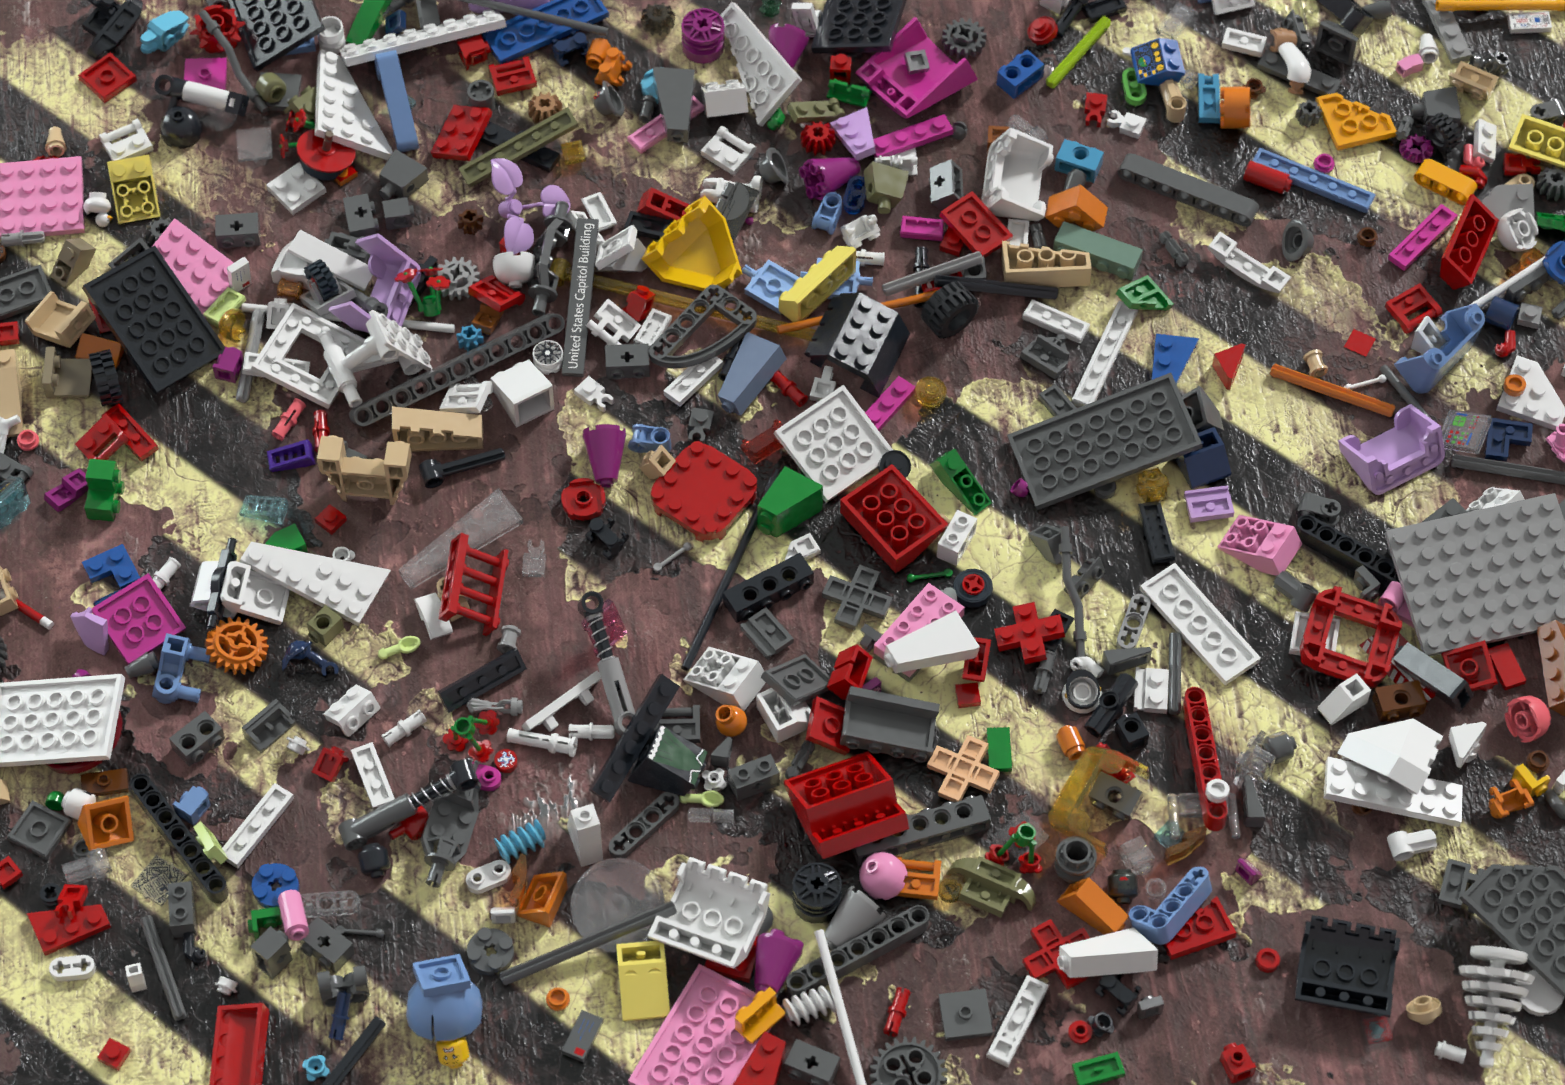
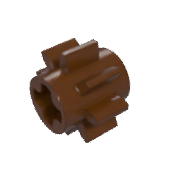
(470, 221)

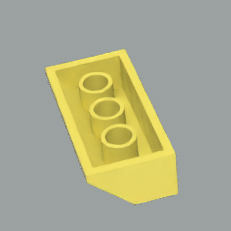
(1539, 140)
(818, 283)

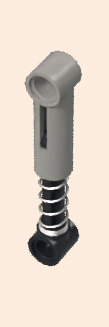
(609, 665)

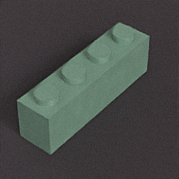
(1104, 252)

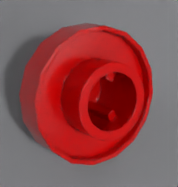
(1042, 30)

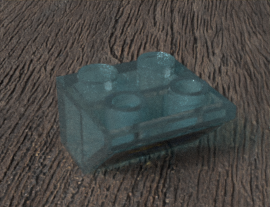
(13, 499)

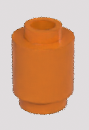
(597, 52)
(1070, 742)

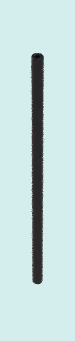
(712, 610)

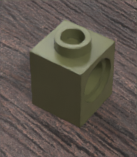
(328, 618)

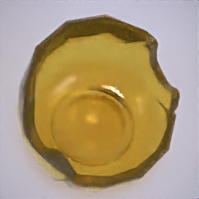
(231, 324)

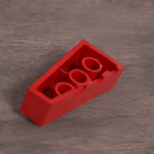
(764, 1062)

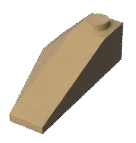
(10, 389)

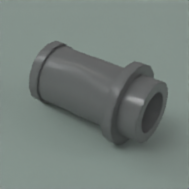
(648, 104)

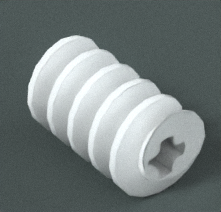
(808, 1005)

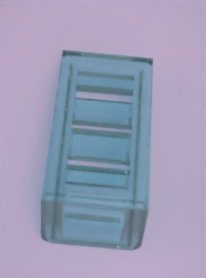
(269, 516)

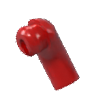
(1476, 173)
(1508, 346)

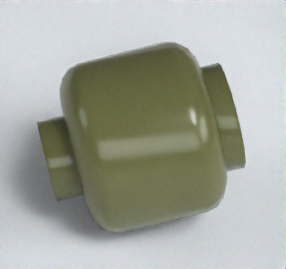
(271, 87)

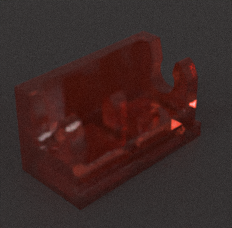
(763, 444)

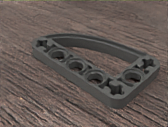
(716, 303)

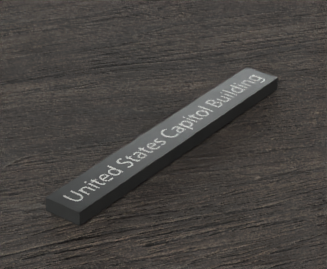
(580, 297)

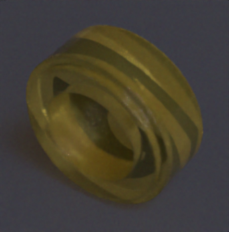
(949, 890)

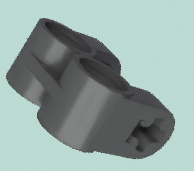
(353, 983)

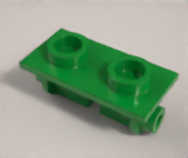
(849, 94)

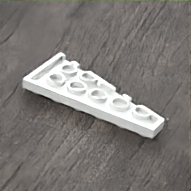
(760, 65)
(339, 584)

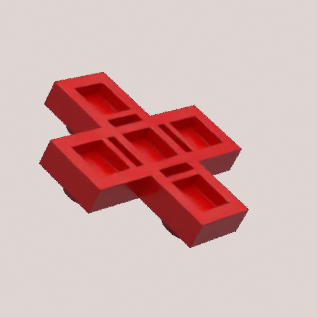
(1029, 633)
(1045, 960)

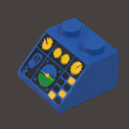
(1157, 61)

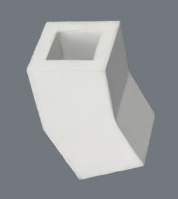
(135, 977)

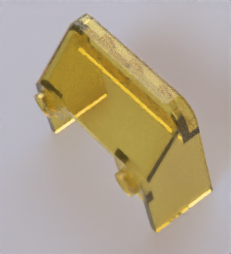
(1065, 812)

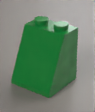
(788, 503)

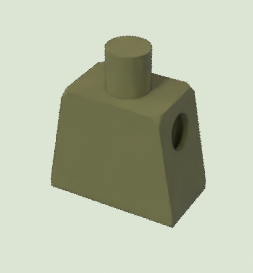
(884, 185)

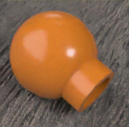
(730, 720)

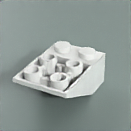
(727, 677)

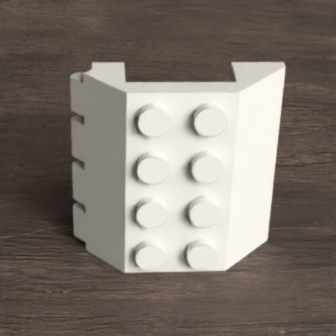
(714, 914)

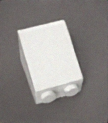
(523, 392)

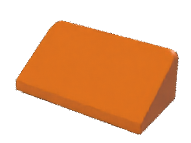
(91, 344)

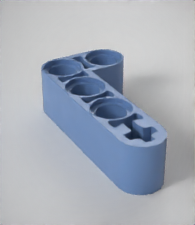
(1165, 922)

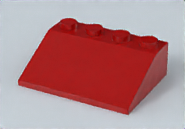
(892, 517)

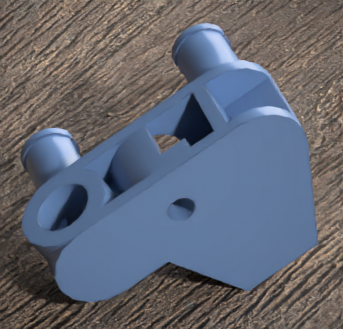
(173, 657)

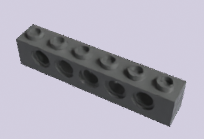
(933, 833)

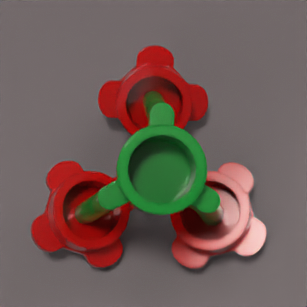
(1023, 836)

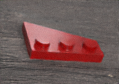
(1201, 931)
(61, 932)

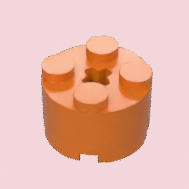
(1235, 107)

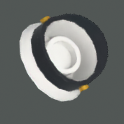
(1081, 691)

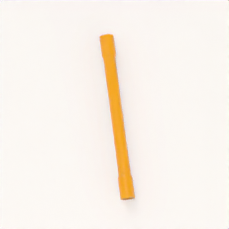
(1453, 5)

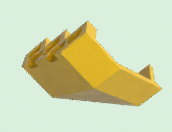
(695, 250)

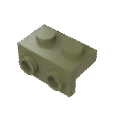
(306, 102)

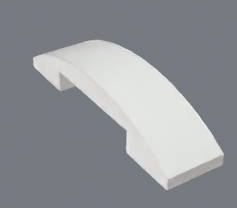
(1245, 266)

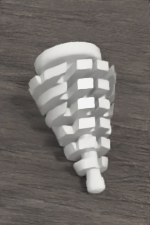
(1495, 986)

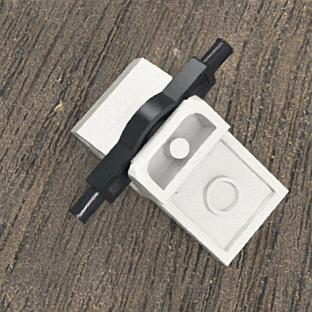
(232, 587)

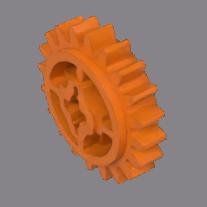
(236, 641)

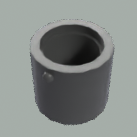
(481, 94)

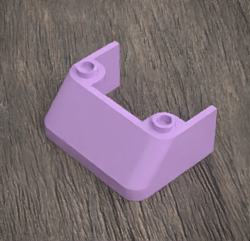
(384, 264)

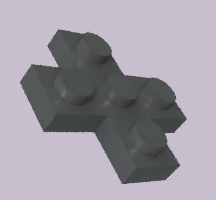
(857, 597)

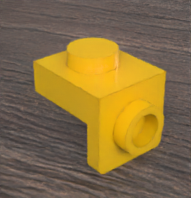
(1528, 781)

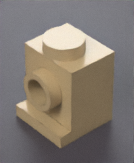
(656, 463)

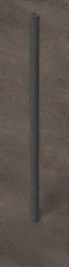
(540, 16)

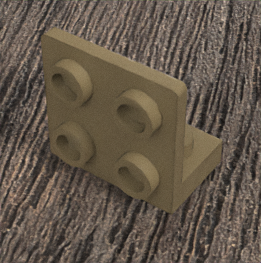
(66, 376)

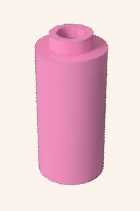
(293, 915)

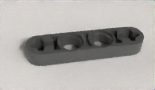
(646, 827)

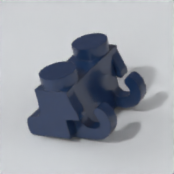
(577, 41)

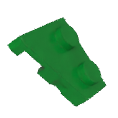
(1550, 221)
(1144, 295)

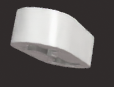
(72, 968)

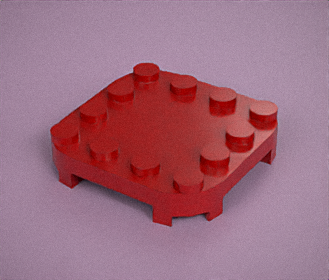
(704, 491)

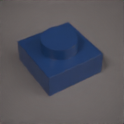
(395, 22)

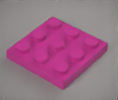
(139, 618)

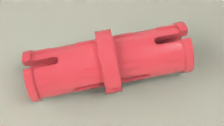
(281, 430)

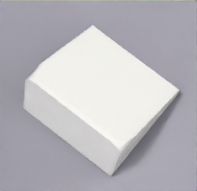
(503, 915)

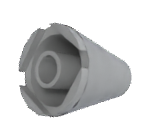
(852, 918)

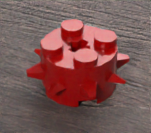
(228, 24)

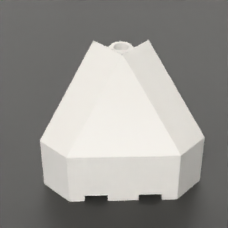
(1396, 751)

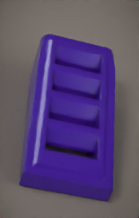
(290, 450)

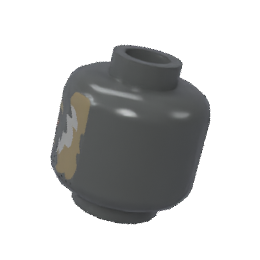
(1280, 746)

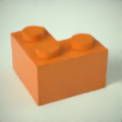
(1077, 207)

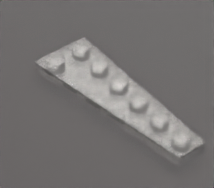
(483, 524)

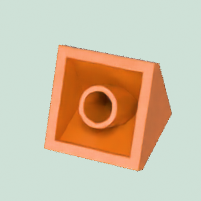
(106, 823)
(543, 898)

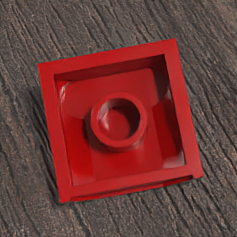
(1472, 664)

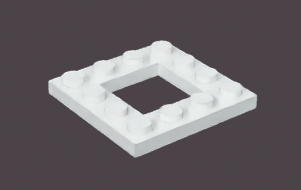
(271, 363)

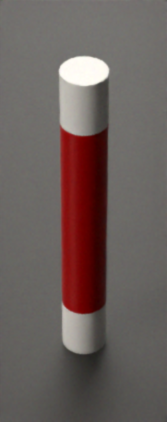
(28, 611)

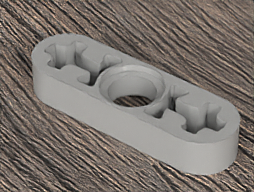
(1132, 614)

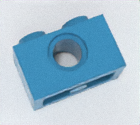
(1069, 157)

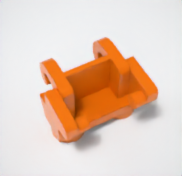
(612, 68)
(1510, 800)

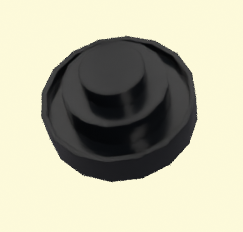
(898, 459)

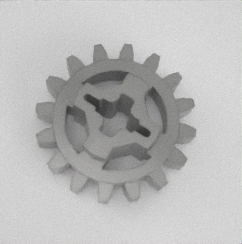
(461, 275)

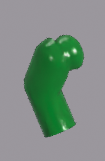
(776, 120)

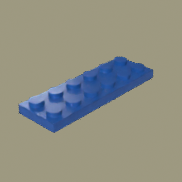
(528, 34)

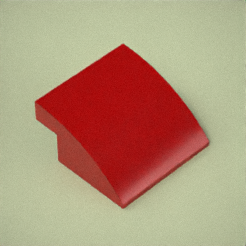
(846, 804)

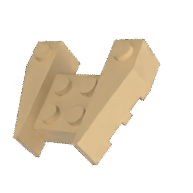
(364, 476)

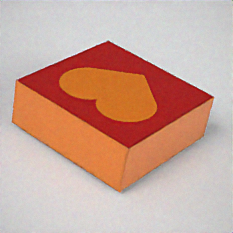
(346, 176)

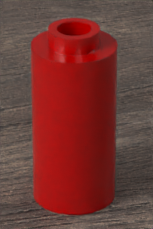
(1267, 177)

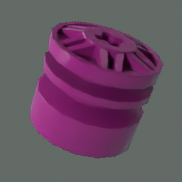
(703, 35)

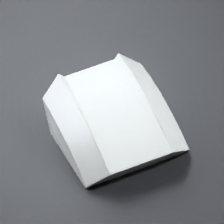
(289, 267)

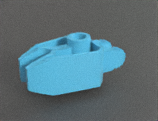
(164, 31)

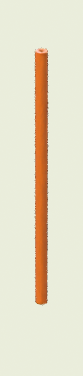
(891, 304)

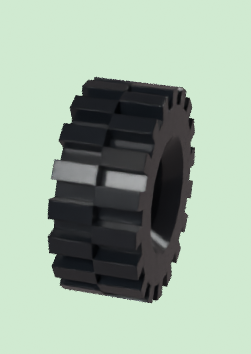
(106, 377)

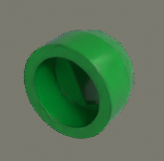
(54, 800)

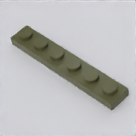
(520, 145)

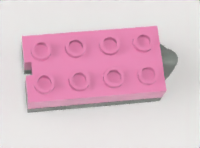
(924, 609)

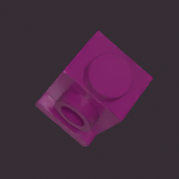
(228, 365)

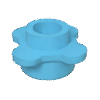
(312, 1062)

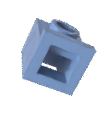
(192, 805)

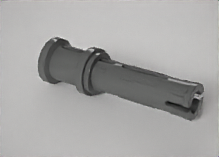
(369, 303)

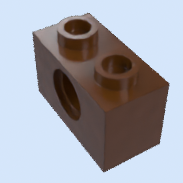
(1408, 692)

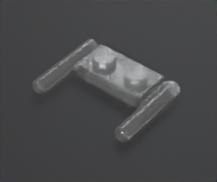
(1188, 806)

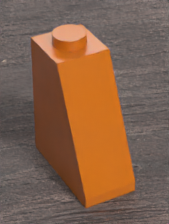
(1093, 906)

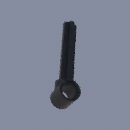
(434, 472)

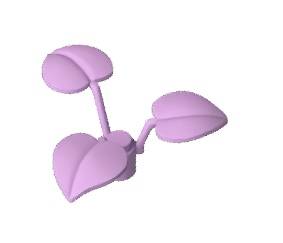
(506, 178)

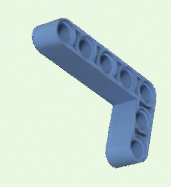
(397, 102)

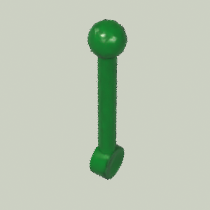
(947, 574)

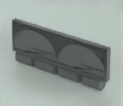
(738, 205)

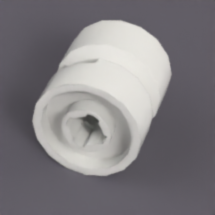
(333, 37)

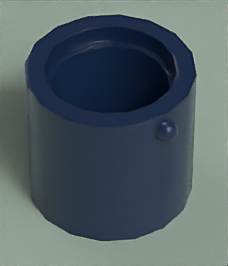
(1501, 313)

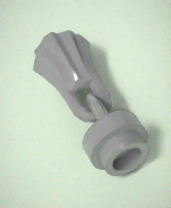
(477, 705)

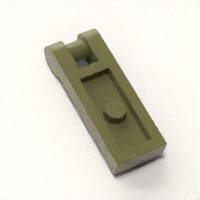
(815, 111)

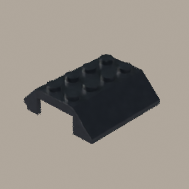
(860, 338)
(1347, 966)

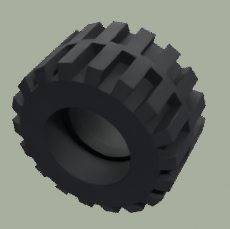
(949, 310)

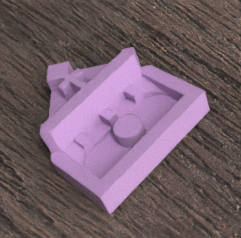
(92, 630)

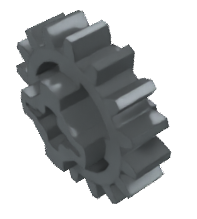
(964, 38)

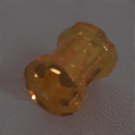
(290, 289)

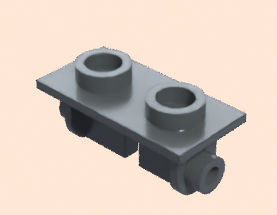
(1295, 23)
(1090, 573)

